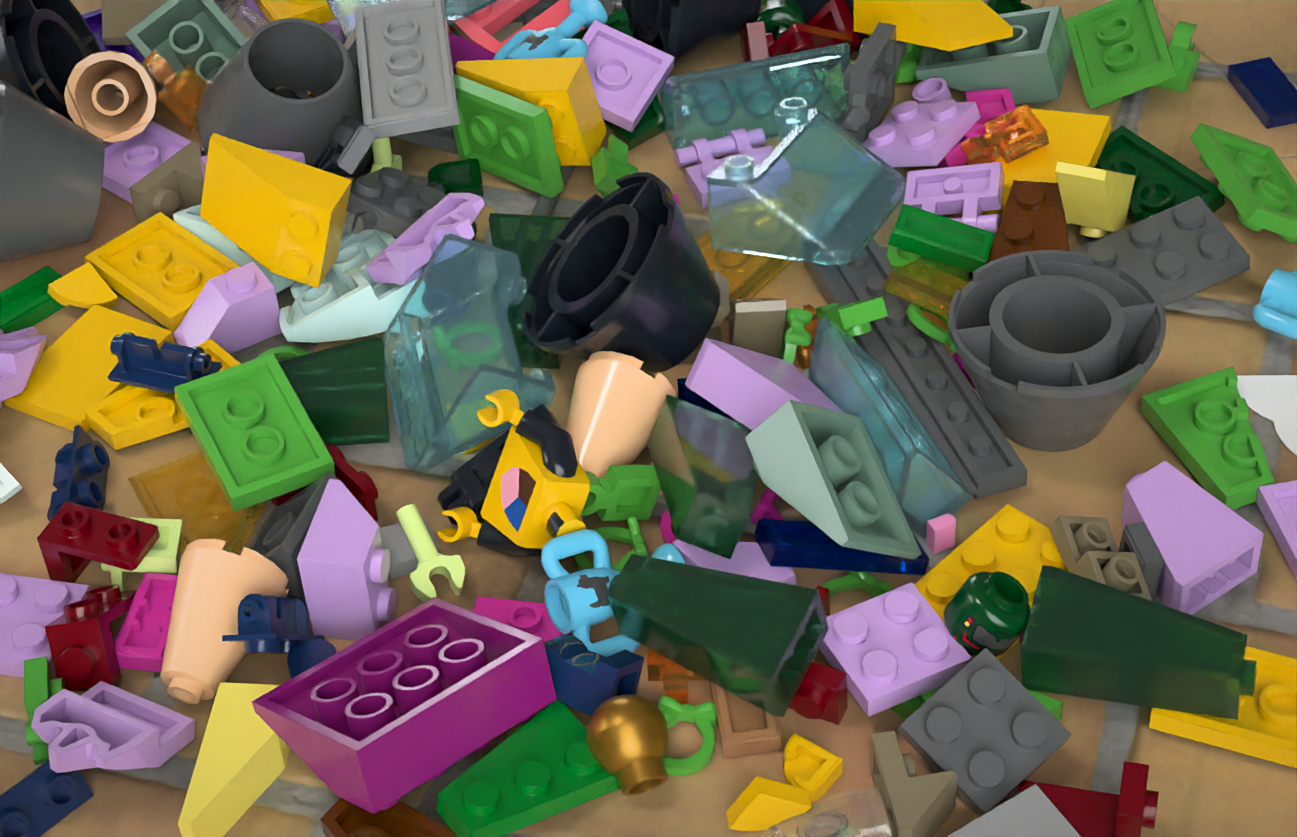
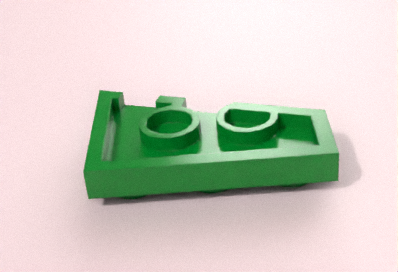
(526, 778)

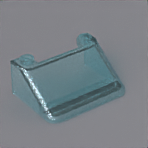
(811, 196)
(456, 347)

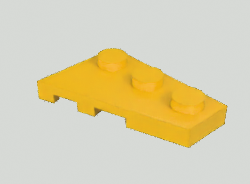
(143, 413)

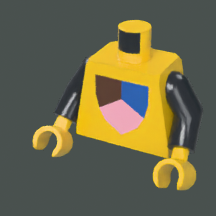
(534, 489)

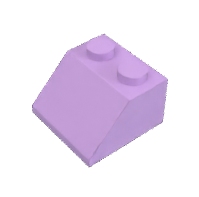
(345, 569)

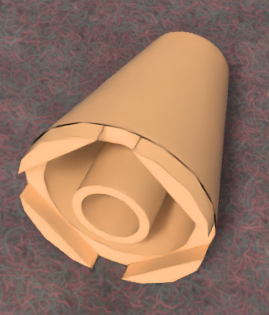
(111, 95)
(613, 410)
(205, 609)

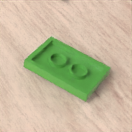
(1119, 50)
(507, 137)
(1251, 179)
(253, 432)

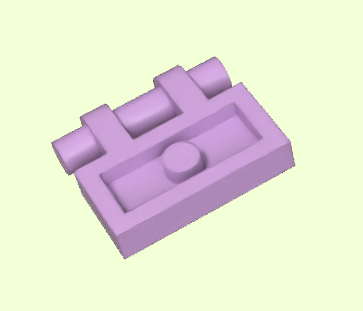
(702, 155)
(959, 190)

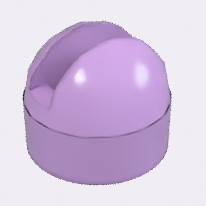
(931, 91)

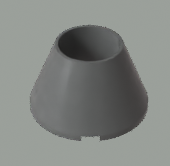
(284, 55)
(46, 178)
(1055, 343)

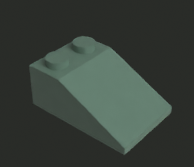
(188, 34)
(1028, 63)
(832, 476)

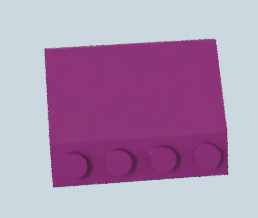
(409, 701)

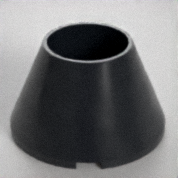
(688, 26)
(42, 46)
(624, 280)

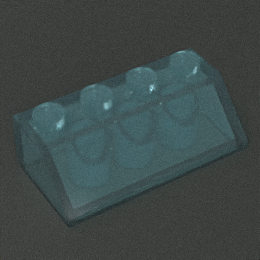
(745, 93)
(910, 456)

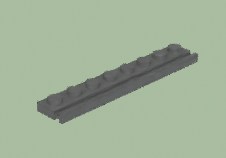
(926, 377)

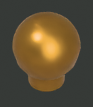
(629, 741)

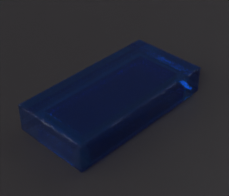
(1265, 91)

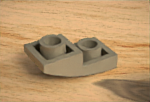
(1092, 553)

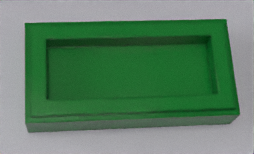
(941, 238)
(28, 301)

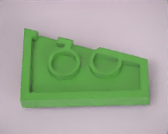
(1211, 435)

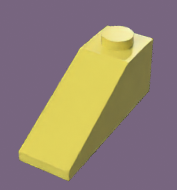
(1094, 198)
(234, 762)

